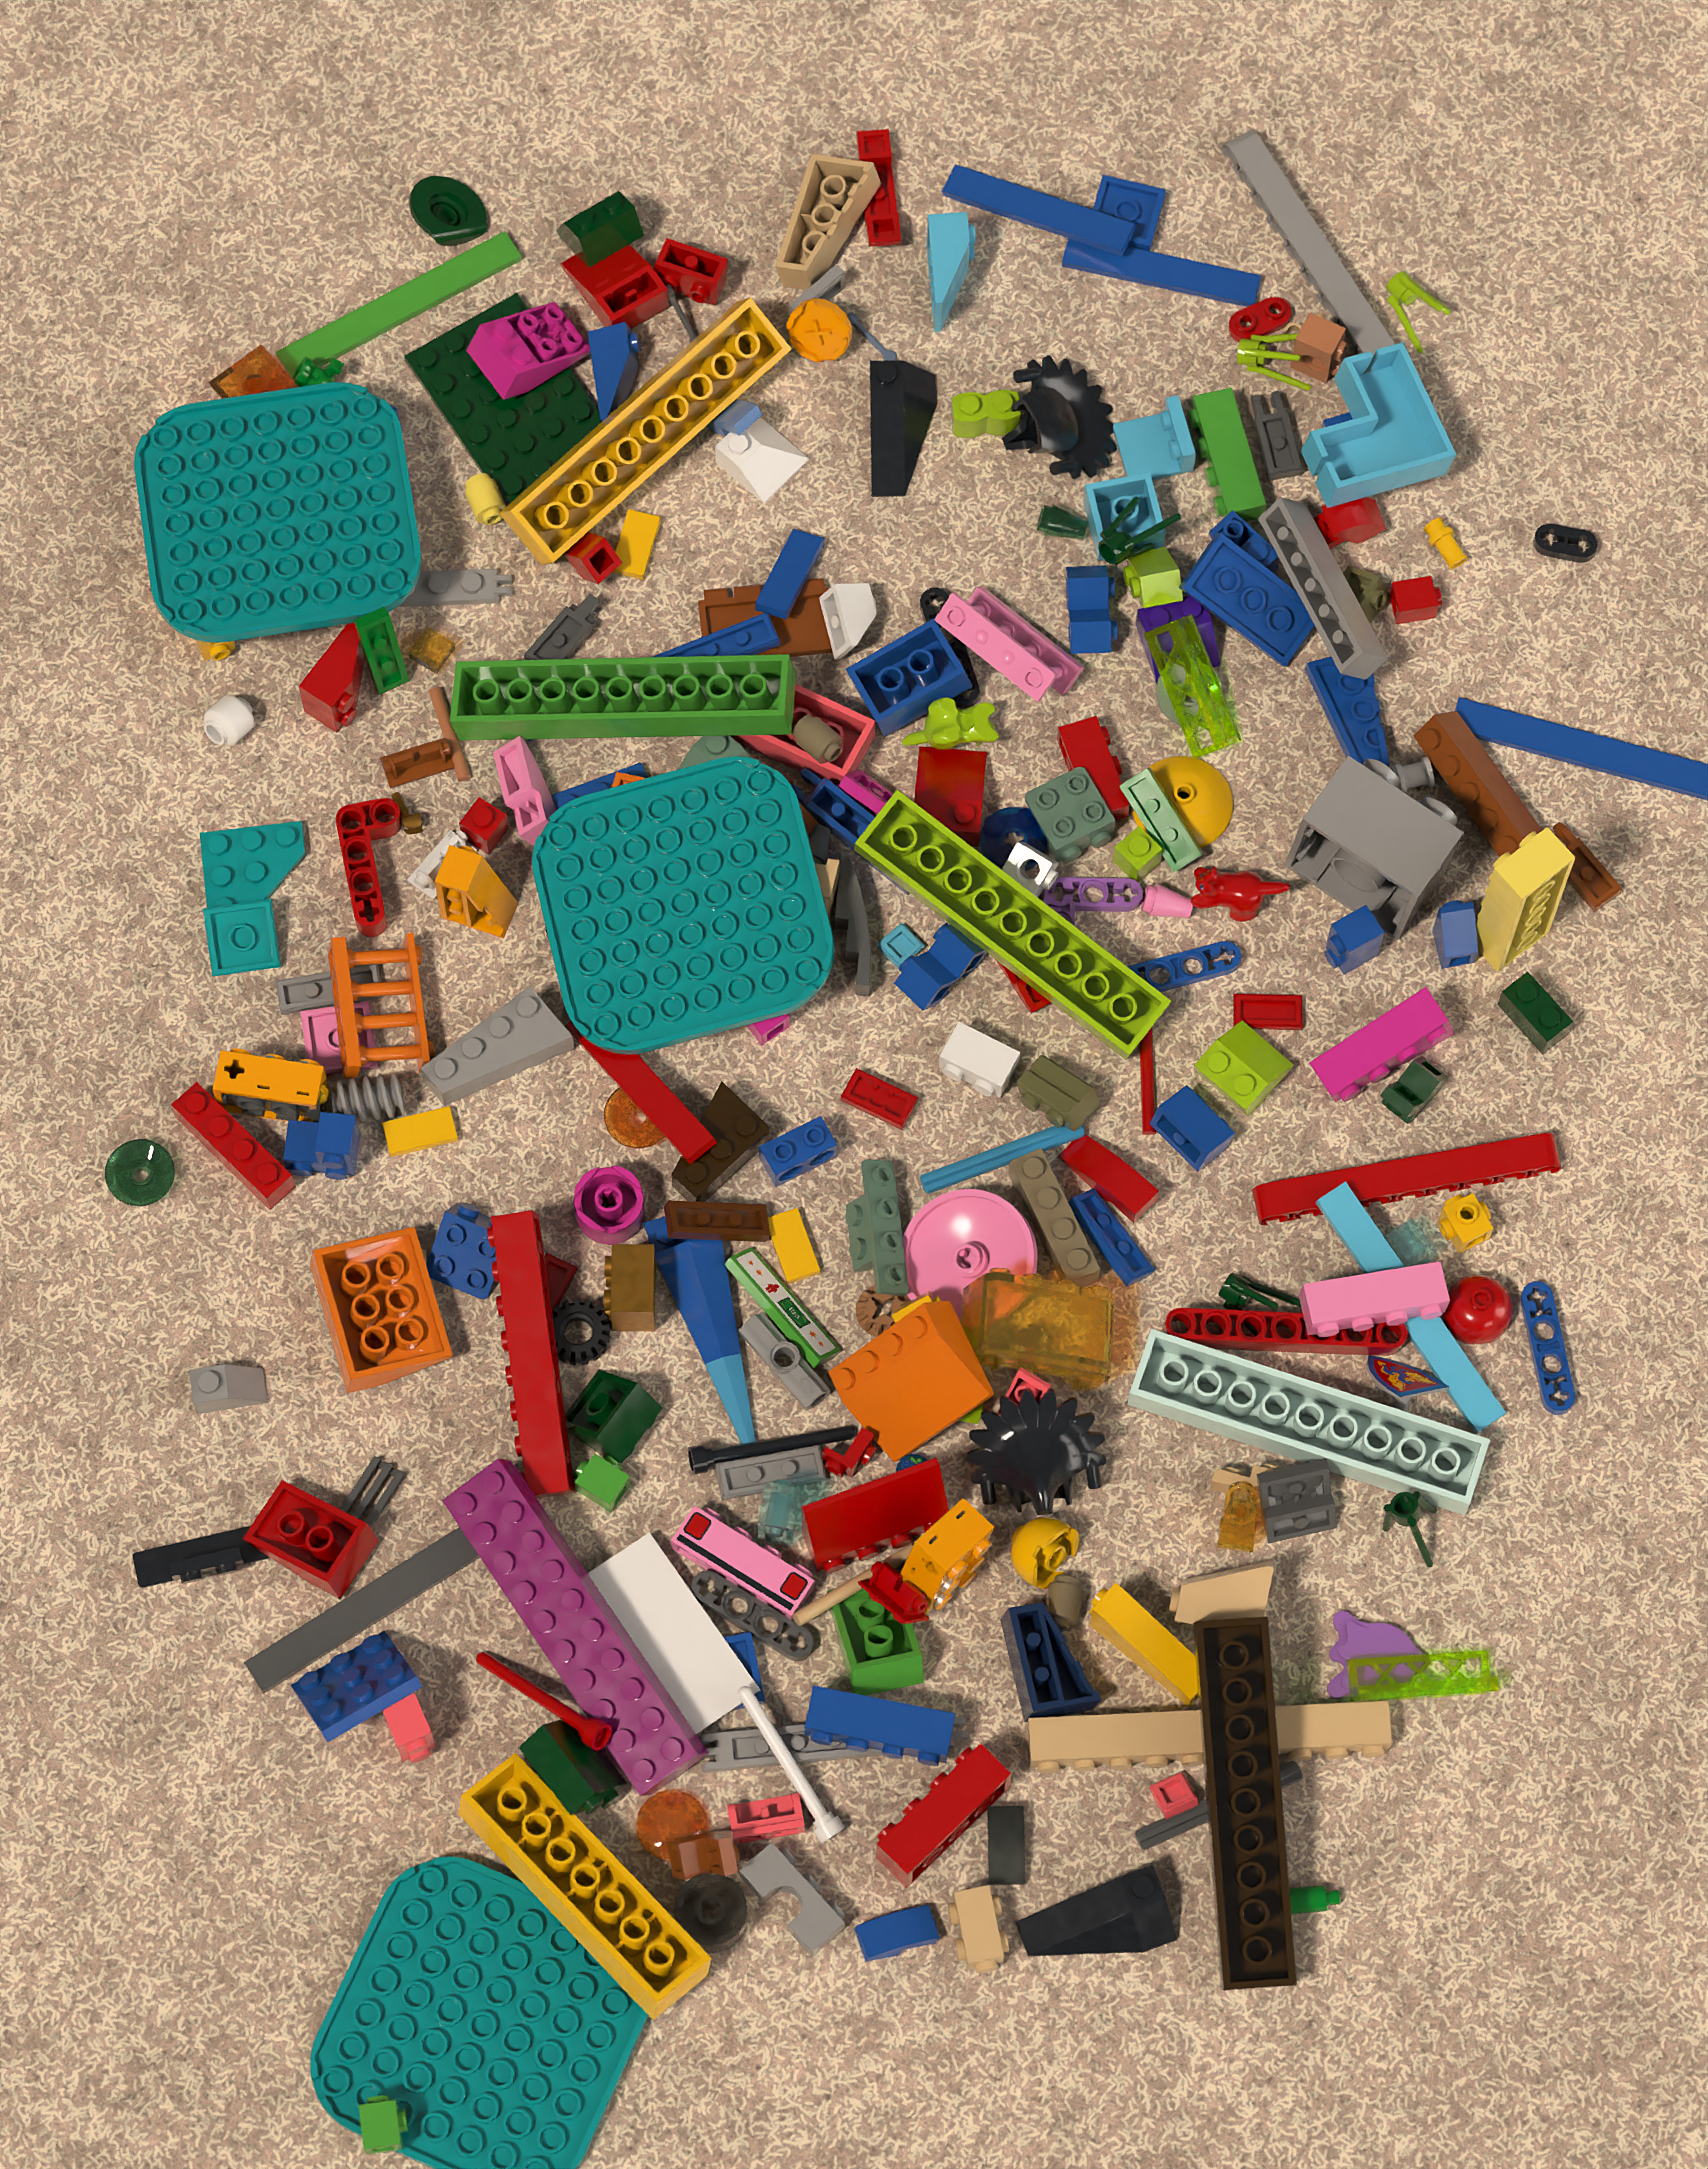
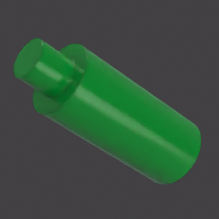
(1312, 1899)

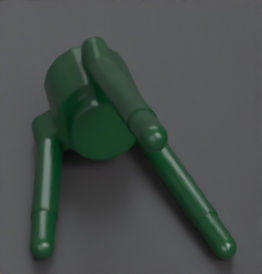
(1118, 545)
(1241, 1290)
(1407, 1512)

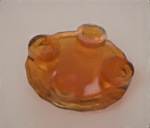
(669, 1817)

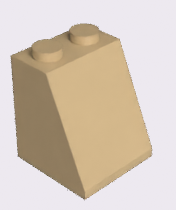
(1223, 1594)

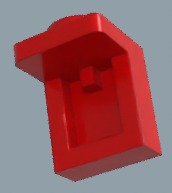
(859, 1453)

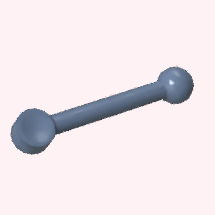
(887, 354)

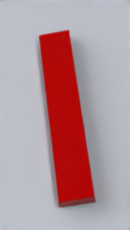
(651, 1098)

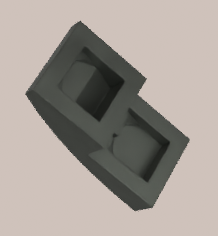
(1006, 1845)

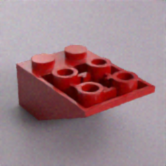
(619, 287)

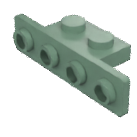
(877, 1230)

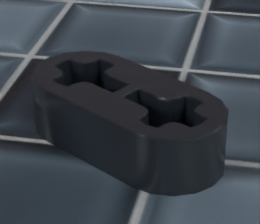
(1567, 536)

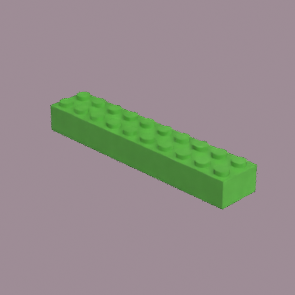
(623, 697)

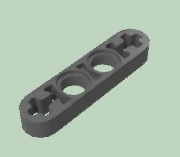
(756, 1610)

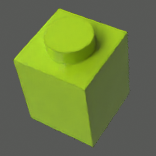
(1137, 854)

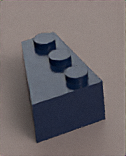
(1042, 1666)

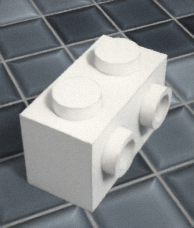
(978, 1060)

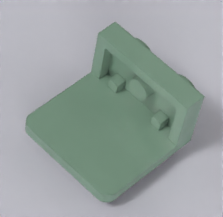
(1071, 814)

